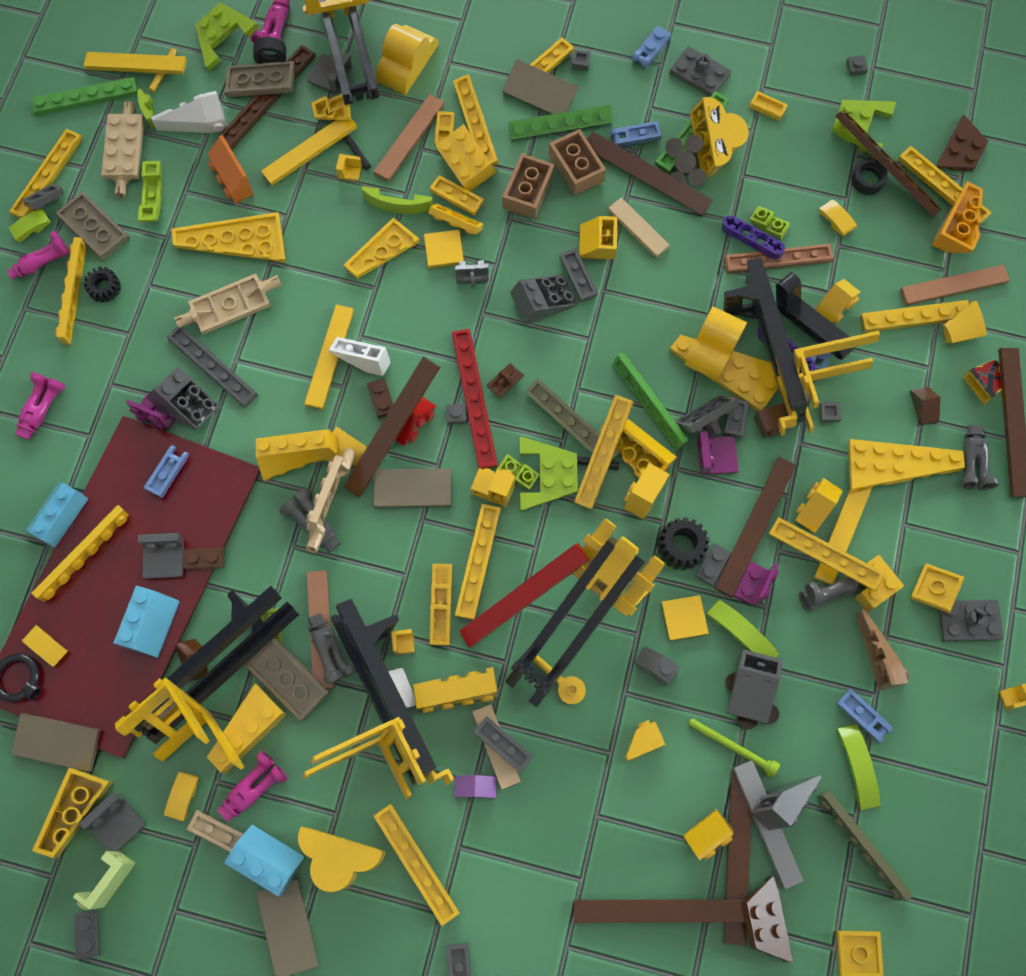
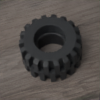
(690, 530)

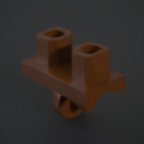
(505, 380)

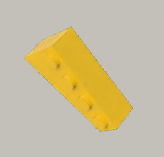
(455, 691)
(247, 727)
(74, 801)

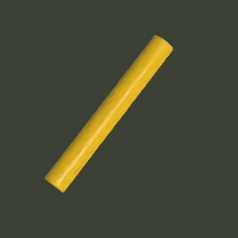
(158, 78)

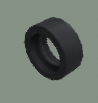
(269, 44)
(864, 187)

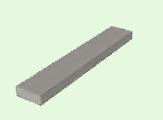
(773, 839)

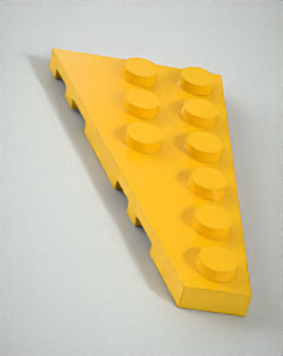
(243, 237)
(743, 375)
(892, 463)

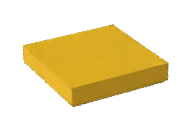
(443, 248)
(937, 588)
(684, 618)
(859, 953)

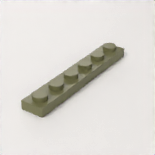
(565, 415)
(869, 852)

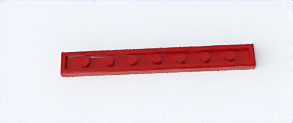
(474, 399)
(524, 595)

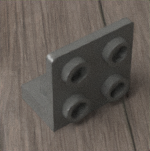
(325, 74)
(162, 555)
(113, 822)

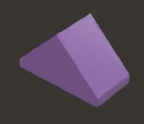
(475, 786)

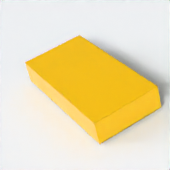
(768, 106)

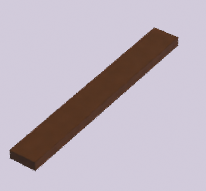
(261, 103)
(649, 174)
(900, 175)
(1013, 419)
(392, 426)
(755, 527)
(737, 859)
(659, 910)

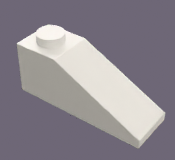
(364, 356)

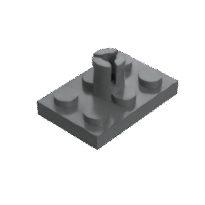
(700, 71)
(708, 415)
(972, 621)

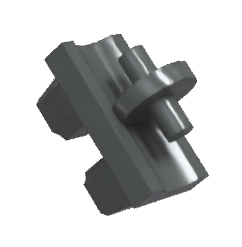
(472, 273)

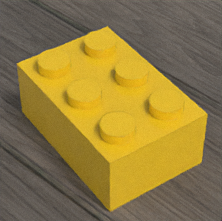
(465, 158)

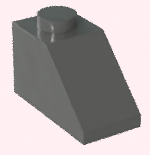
(656, 665)

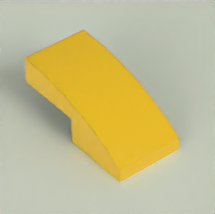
(444, 125)
(839, 218)
(44, 645)
(181, 795)

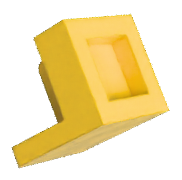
(349, 167)
(403, 642)
(1014, 697)

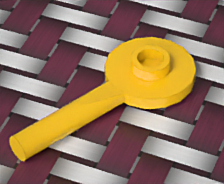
(570, 689)

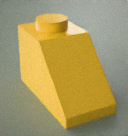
(644, 740)

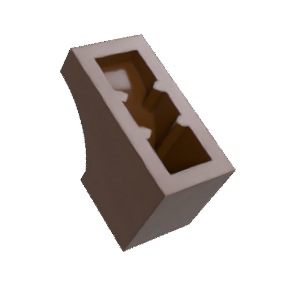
(768, 420)

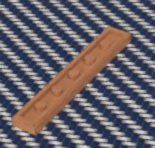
(409, 138)
(792, 257)
(954, 285)
(318, 603)

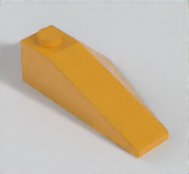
(961, 226)

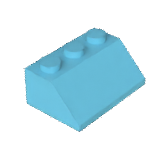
(57, 514)
(146, 622)
(265, 860)

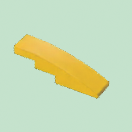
(440, 604)

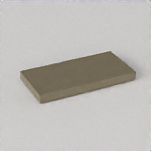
(260, 79)
(539, 88)
(92, 225)
(412, 488)
(287, 679)
(56, 742)
(287, 930)

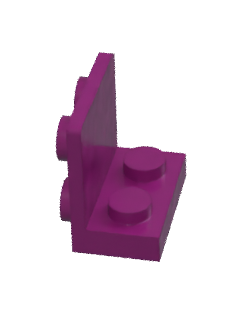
(149, 412)
(716, 454)
(755, 583)

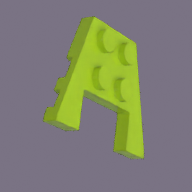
(217, 27)
(862, 113)
(557, 473)

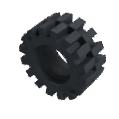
(97, 276)

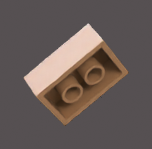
(577, 162)
(528, 186)

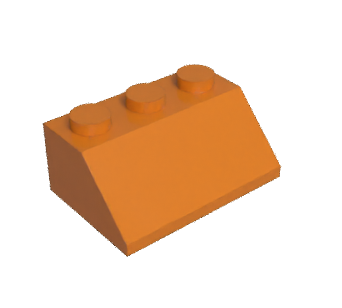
(229, 171)

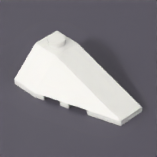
(199, 116)

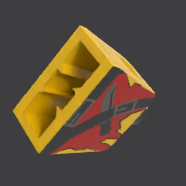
(984, 380)

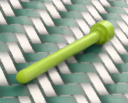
(769, 767)

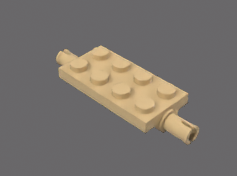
(123, 148)
(229, 303)
(322, 501)

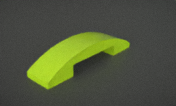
(152, 191)
(397, 205)
(741, 629)
(861, 766)

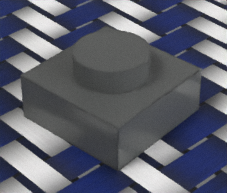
(580, 59)
(857, 65)
(830, 412)
(456, 413)

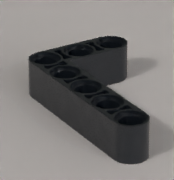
(804, 316)

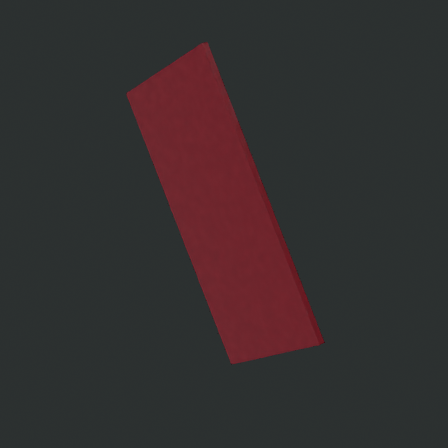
(95, 676)

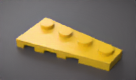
(382, 247)

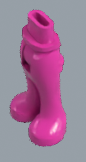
(277, 16)
(34, 260)
(31, 414)
(243, 796)

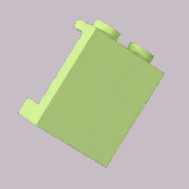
(119, 869)

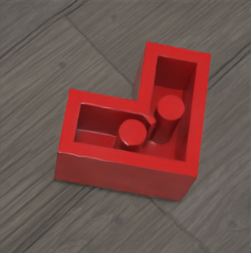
(422, 414)

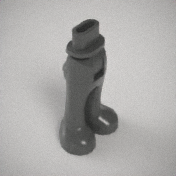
(977, 449)
(302, 497)
(814, 596)
(325, 642)

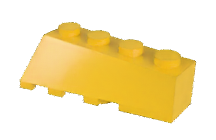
(641, 449)
(292, 451)

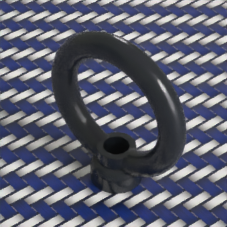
(31, 689)

